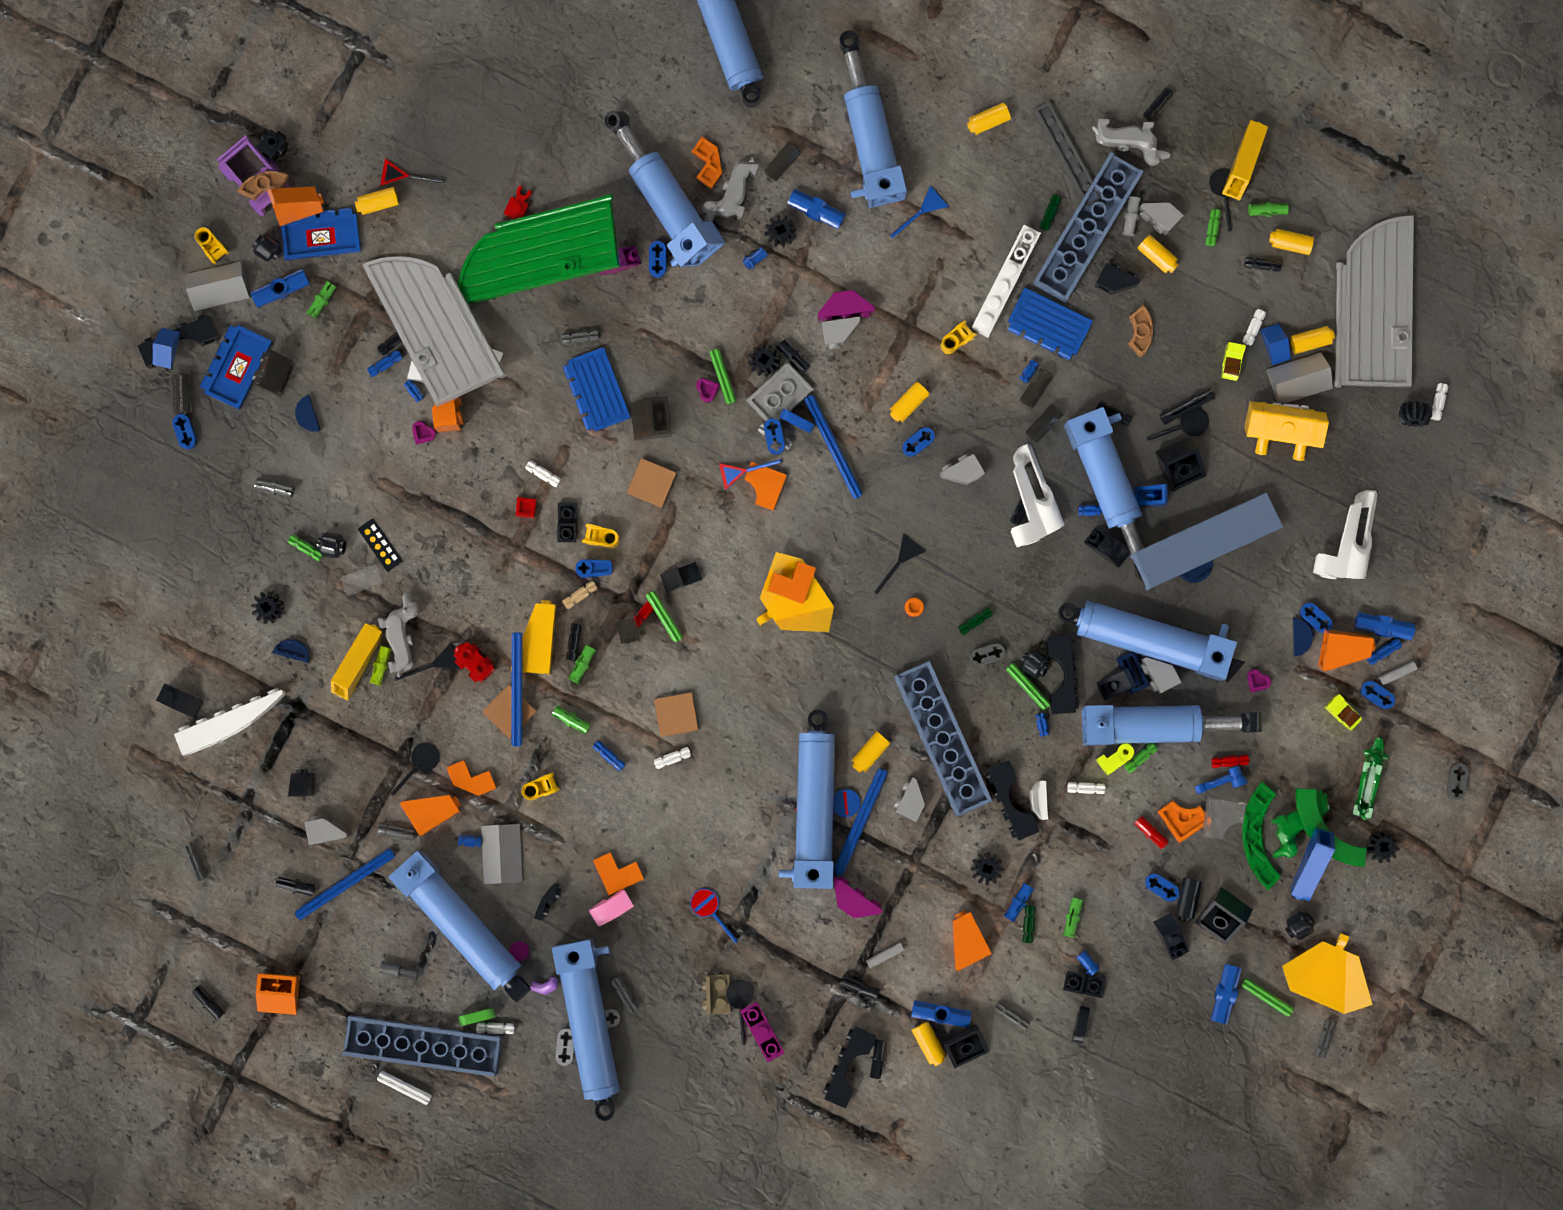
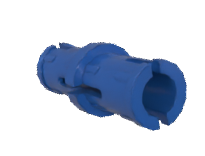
(1018, 902)

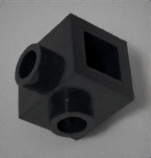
(273, 145)

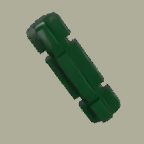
(1050, 212)
(975, 621)
(1028, 927)

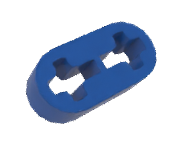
(662, 259)
(797, 420)
(188, 430)
(769, 438)
(915, 438)
(1313, 621)
(1375, 698)
(1164, 883)

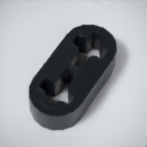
(1080, 1024)

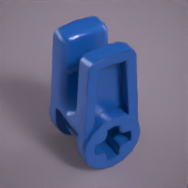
(597, 568)

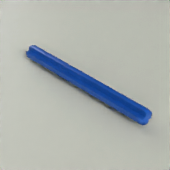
(833, 447)
(516, 690)
(860, 822)
(344, 884)

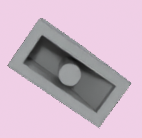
(838, 331)
(323, 830)

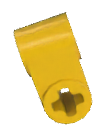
(212, 247)
(959, 335)
(599, 536)
(541, 787)

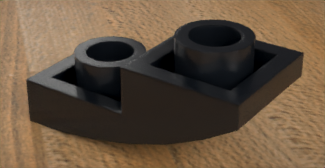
(567, 522)
(550, 896)
(1084, 984)

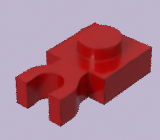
(516, 206)

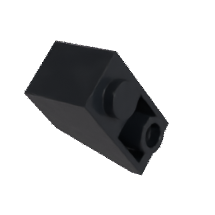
(1114, 280)
(1107, 547)
(1171, 936)

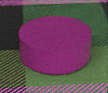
(519, 950)

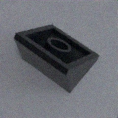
(965, 1046)

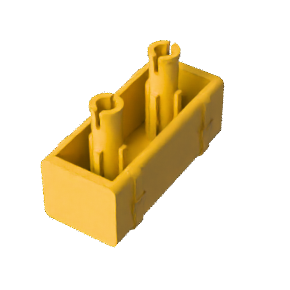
(1285, 425)

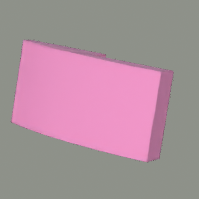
(610, 909)

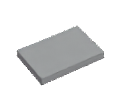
(782, 390)

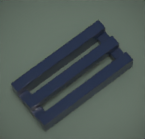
(1140, 671)

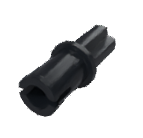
(793, 355)
(295, 886)
(860, 987)
(208, 1002)
(878, 1059)

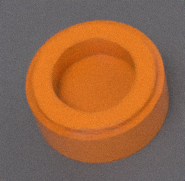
(914, 607)

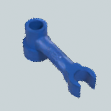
(1235, 777)

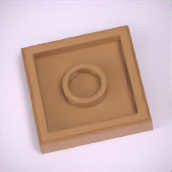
(651, 483)
(500, 711)
(676, 714)

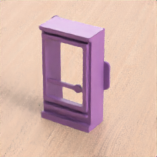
(264, 199)

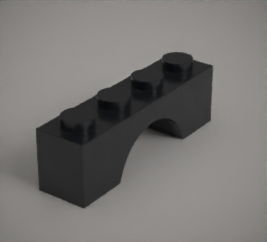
(200, 330)
(1060, 650)
(1021, 824)
(859, 1043)

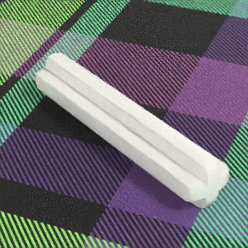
(404, 1087)

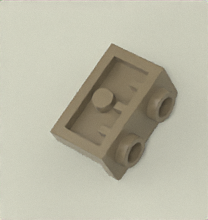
(716, 994)

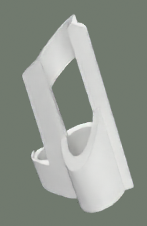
(1043, 513)
(1351, 558)

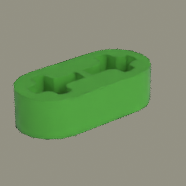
(477, 1016)

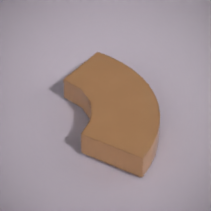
(260, 183)
(1142, 329)

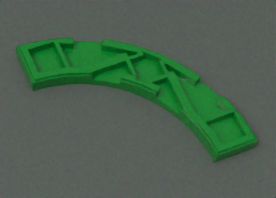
(1310, 817)
(1252, 836)

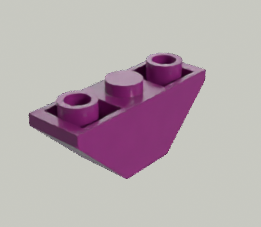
(627, 258)
(844, 306)
(853, 901)
(762, 1031)

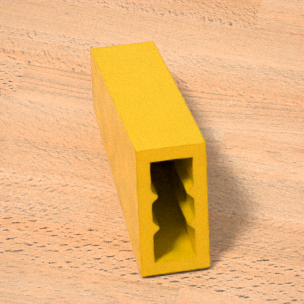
(1245, 160)
(539, 639)
(356, 661)

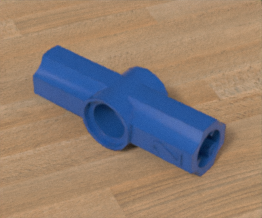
(816, 209)
(291, 283)
(1384, 626)
(1226, 994)
(928, 1012)

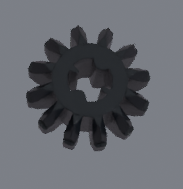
(777, 225)
(758, 357)
(1415, 414)
(272, 601)
(1389, 845)
(987, 861)

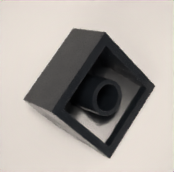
(1181, 463)
(1224, 916)

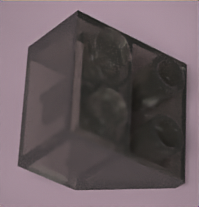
(273, 373)
(651, 418)

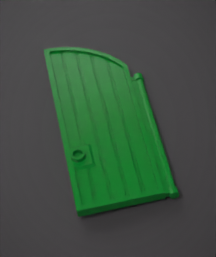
(541, 250)

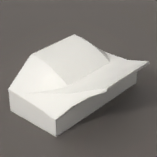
(1038, 800)

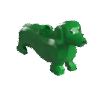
(1370, 779)
(1291, 824)

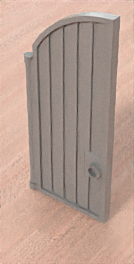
(1376, 307)
(434, 326)

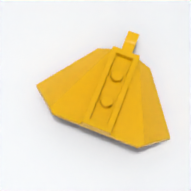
(811, 616)
(1329, 976)

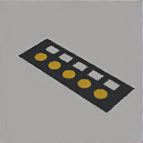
(380, 545)

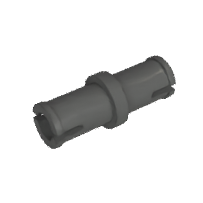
(274, 487)

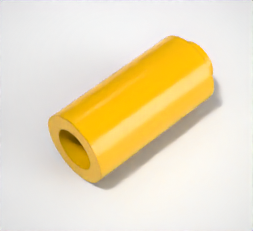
(988, 119)
(377, 201)
(1291, 241)
(1158, 254)
(1312, 339)
(908, 402)
(870, 752)
(929, 1043)

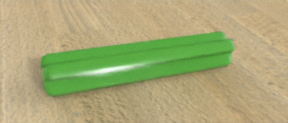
(722, 376)
(664, 616)
(1028, 686)
(1267, 997)

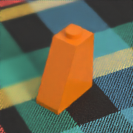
(295, 203)
(1344, 648)
(430, 812)
(967, 941)

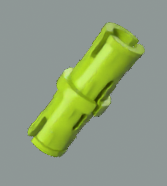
(380, 665)

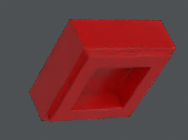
(525, 507)

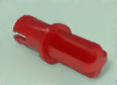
(1151, 832)

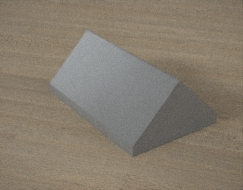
(217, 286)
(1300, 378)
(502, 854)

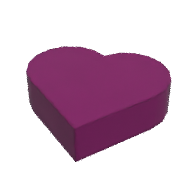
(707, 389)
(422, 433)
(1257, 681)

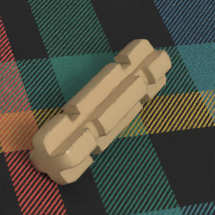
(580, 594)

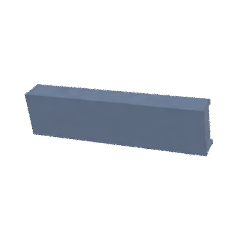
(1087, 228)
(1206, 541)
(942, 738)
(422, 1045)

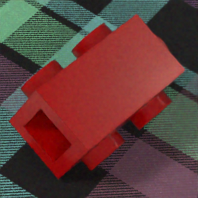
(469, 657)

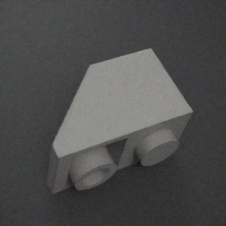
(1161, 215)
(963, 472)
(1161, 674)
(912, 802)

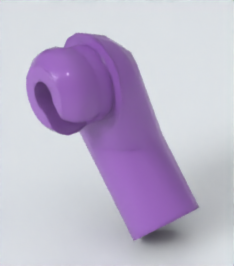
(545, 988)

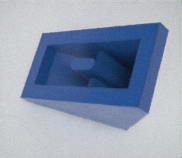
(1276, 344)
(165, 348)
(1151, 495)

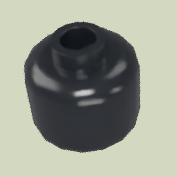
(266, 247)
(331, 545)
(1035, 664)
(1300, 925)

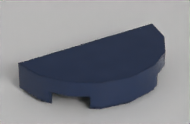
(305, 415)
(1198, 574)
(1301, 637)
(292, 649)

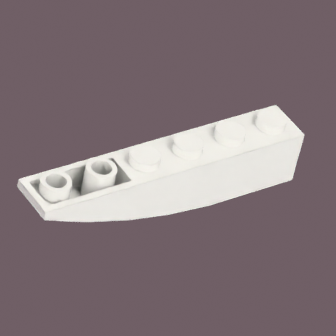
(1005, 281)
(225, 723)

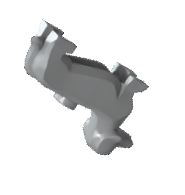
(1131, 137)
(734, 193)
(397, 634)

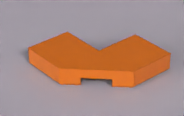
(709, 154)
(462, 779)

